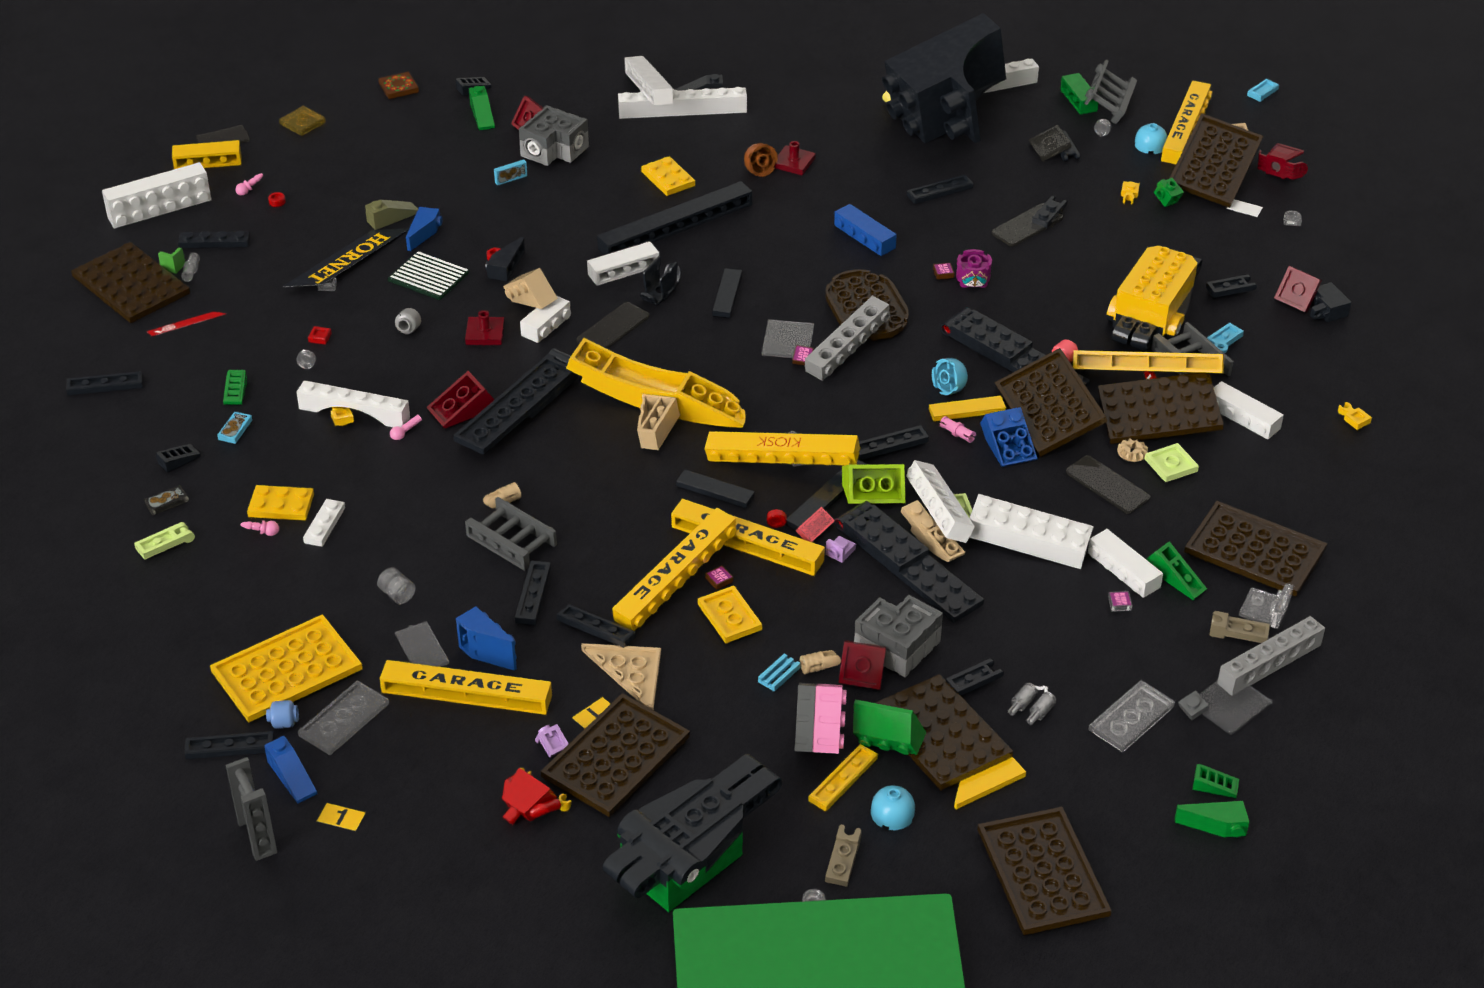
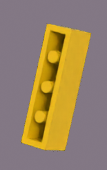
(208, 154)

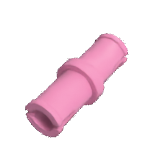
(957, 429)

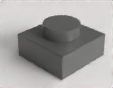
(1193, 705)

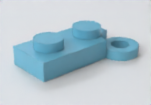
(1225, 336)

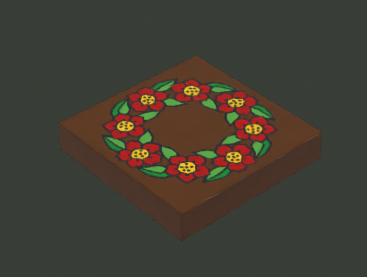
(398, 85)

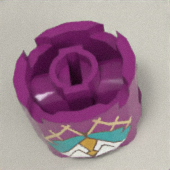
(973, 268)

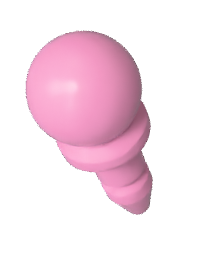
(243, 188)
(269, 528)

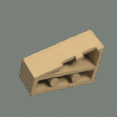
(531, 290)
(656, 420)

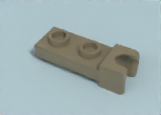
(1224, 625)
(843, 857)

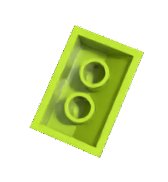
(874, 483)

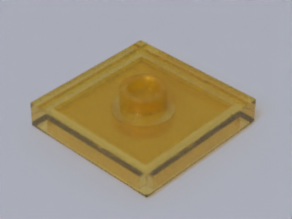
(302, 120)

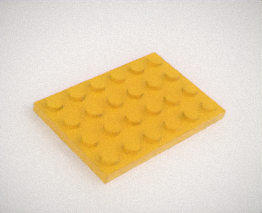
(285, 667)

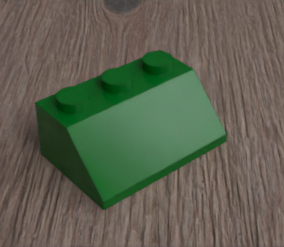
(887, 727)

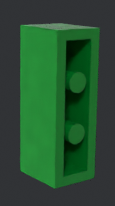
(1075, 88)

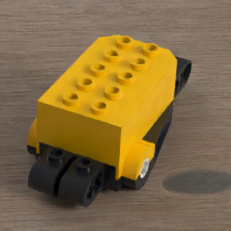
(1154, 297)

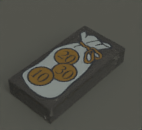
(166, 500)

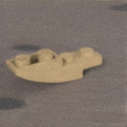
(929, 533)

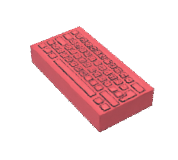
(815, 525)

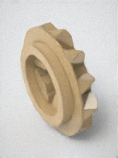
(1136, 455)

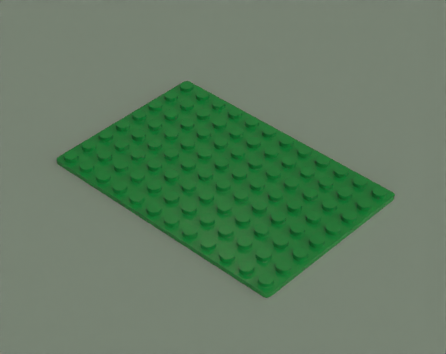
(820, 944)

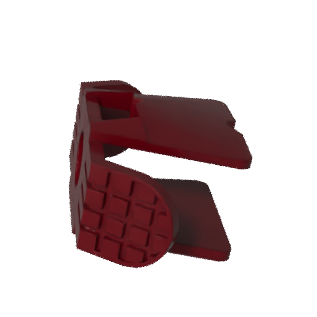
(1281, 167)

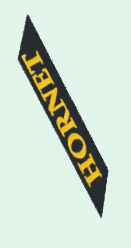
(346, 257)

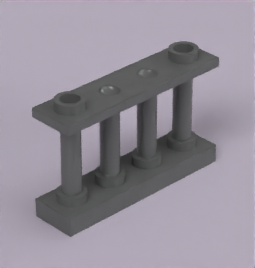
(1124, 95)
(1197, 341)
(507, 548)
(251, 809)

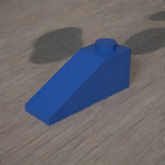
(423, 226)
(289, 769)

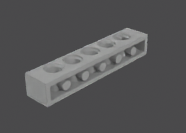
(847, 338)
(1271, 655)

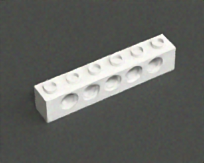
(940, 501)

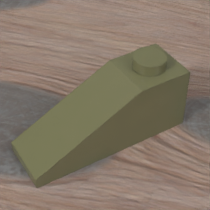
(387, 212)

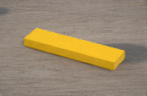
(966, 408)
(842, 777)

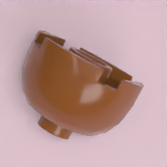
(760, 159)

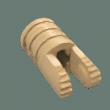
(508, 493)
(819, 661)

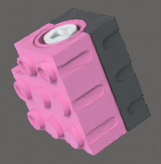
(820, 718)

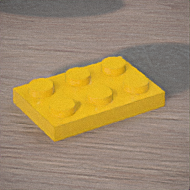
(668, 176)
(280, 502)
(729, 614)

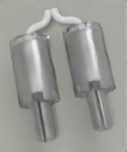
(1040, 707)

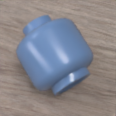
(282, 714)

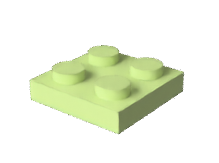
(1171, 462)

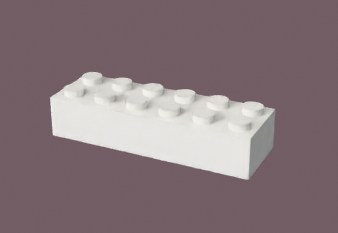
(156, 195)
(1030, 531)

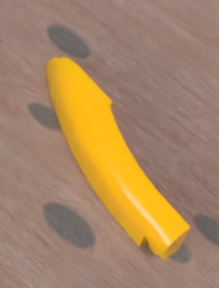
(627, 380)

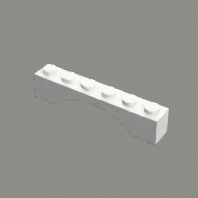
(386, 409)

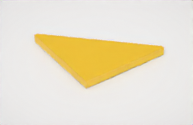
(988, 781)

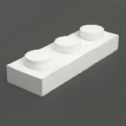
(324, 522)

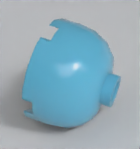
(1150, 138)
(949, 376)
(893, 807)

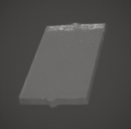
(421, 645)

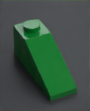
(481, 107)
(1176, 571)
(1218, 818)

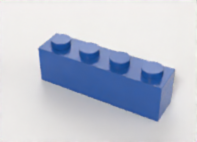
(865, 229)

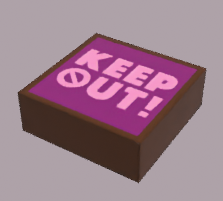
(943, 271)
(800, 354)
(719, 577)

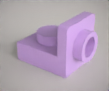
(839, 548)
(551, 739)

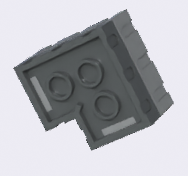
(553, 136)
(905, 629)

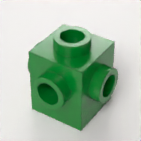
(1168, 192)

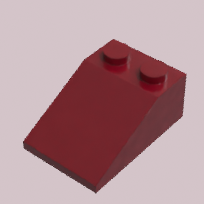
(460, 401)

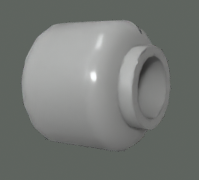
(408, 321)

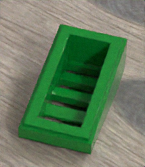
(235, 385)
(1204, 777)

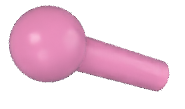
(399, 432)

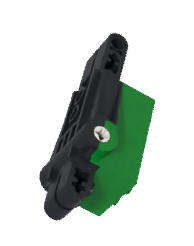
(689, 833)

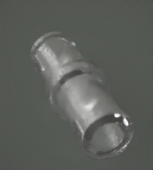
(190, 266)

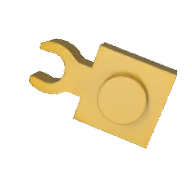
(1130, 191)
(341, 416)
(1355, 417)

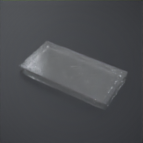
(1131, 715)
(343, 717)

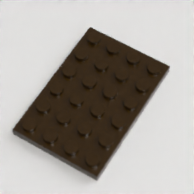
(1216, 160)
(130, 282)
(1052, 401)
(1160, 407)
(1255, 547)
(956, 737)
(615, 754)
(1043, 870)

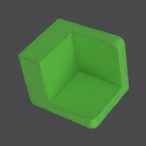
(172, 262)

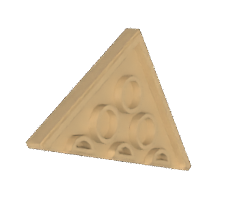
(630, 667)

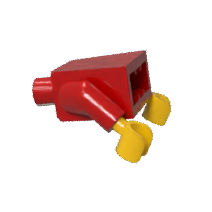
(530, 797)

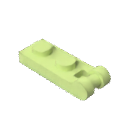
(164, 540)

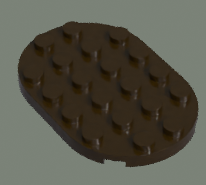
(854, 287)

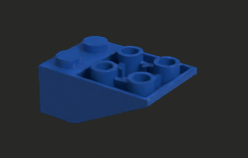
(1008, 436)
(485, 639)

